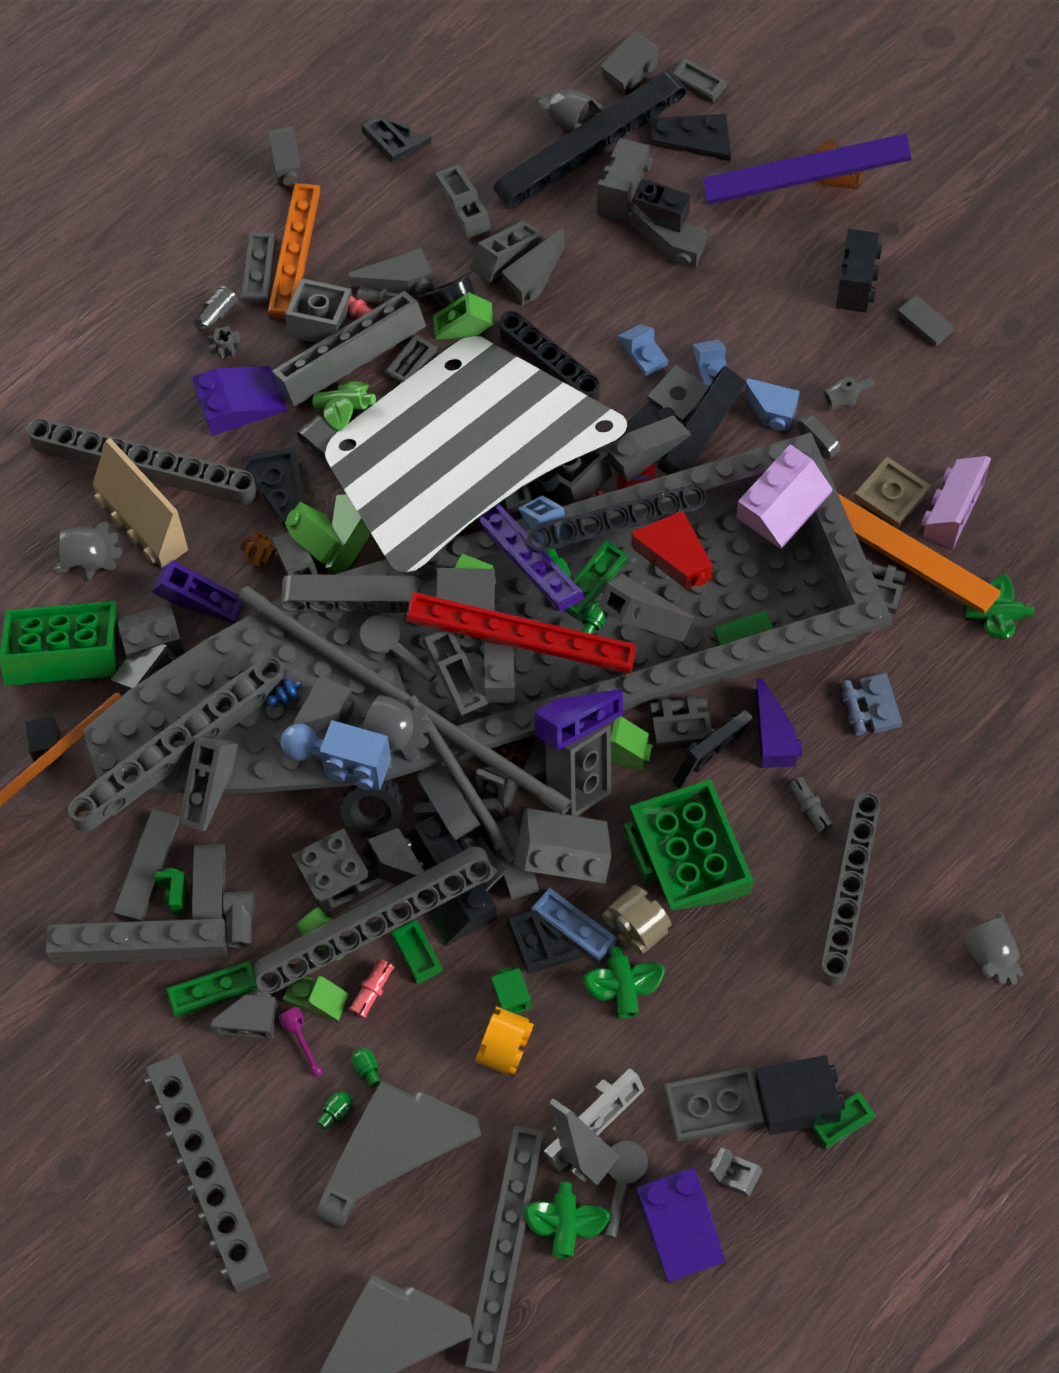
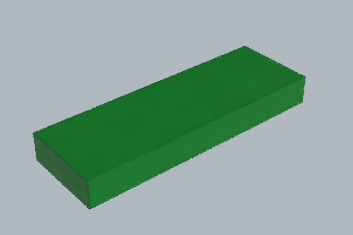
(597, 575)
(212, 989)

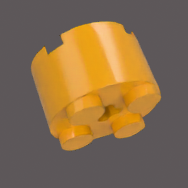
(502, 1040)

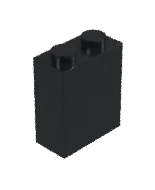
(799, 1094)

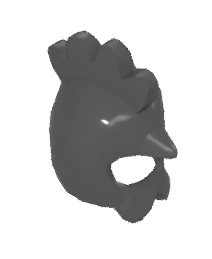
(565, 107)
(88, 548)
(399, 723)
(995, 951)

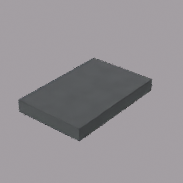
(714, 1104)

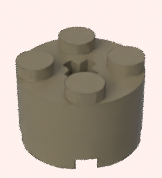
(637, 920)

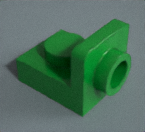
(175, 889)

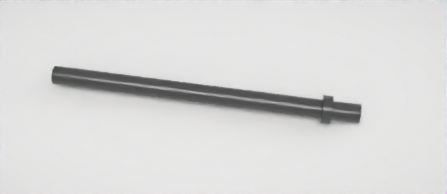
(456, 771)

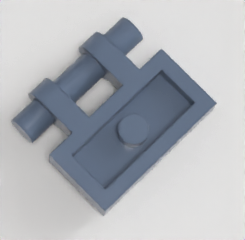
(879, 703)

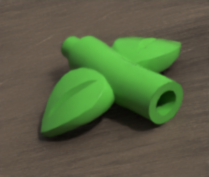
(340, 403)

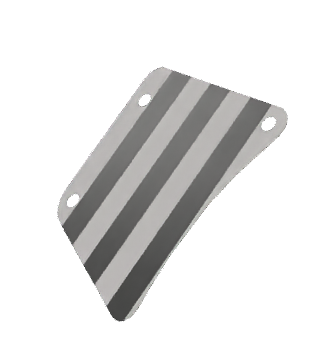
(459, 445)

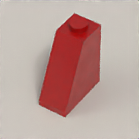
(674, 550)

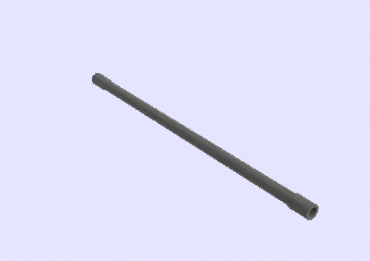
(546, 794)

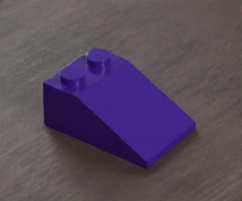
(237, 396)
(680, 1224)

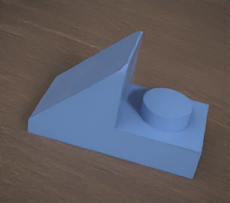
(643, 349)
(710, 359)

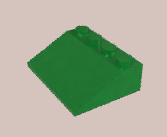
(59, 643)
(692, 847)

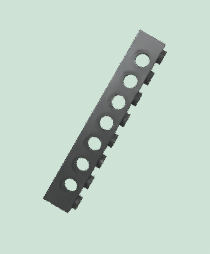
(173, 1073)

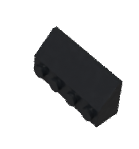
(464, 913)

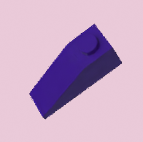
(196, 592)
(576, 716)
(775, 730)

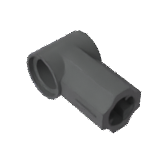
(238, 910)

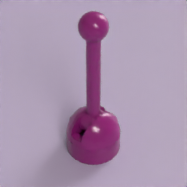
(292, 1022)

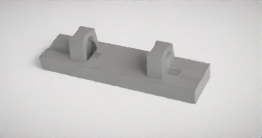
(602, 1112)

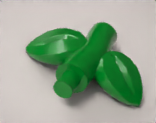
(1003, 611)
(624, 982)
(565, 1220)

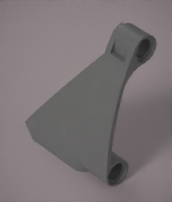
(390, 1140)
(395, 1330)

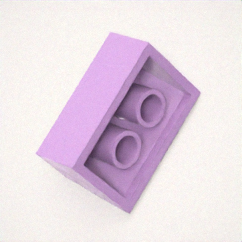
(784, 497)
(955, 500)

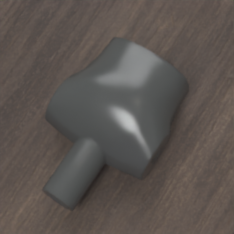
(846, 392)

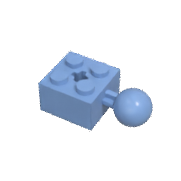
(345, 752)

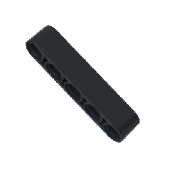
(545, 348)
(704, 421)

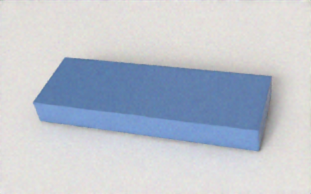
(575, 925)

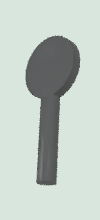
(382, 634)
(627, 1170)

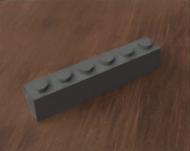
(349, 348)
(136, 941)

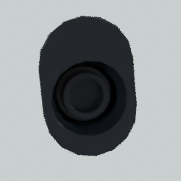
(451, 291)

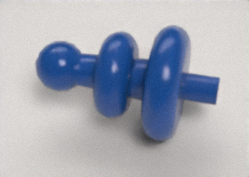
(283, 693)

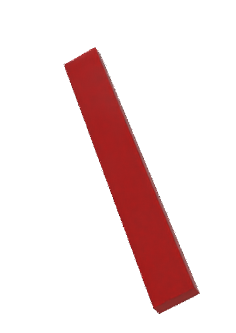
(521, 632)

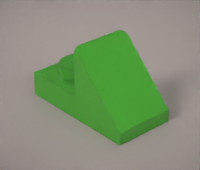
(317, 997)

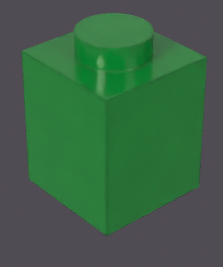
(511, 990)

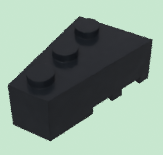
(858, 270)

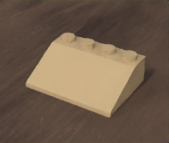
(138, 506)

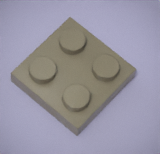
(892, 492)

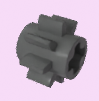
(224, 342)

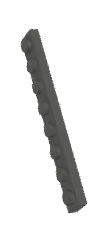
(504, 1250)

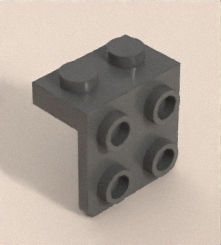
(330, 865)

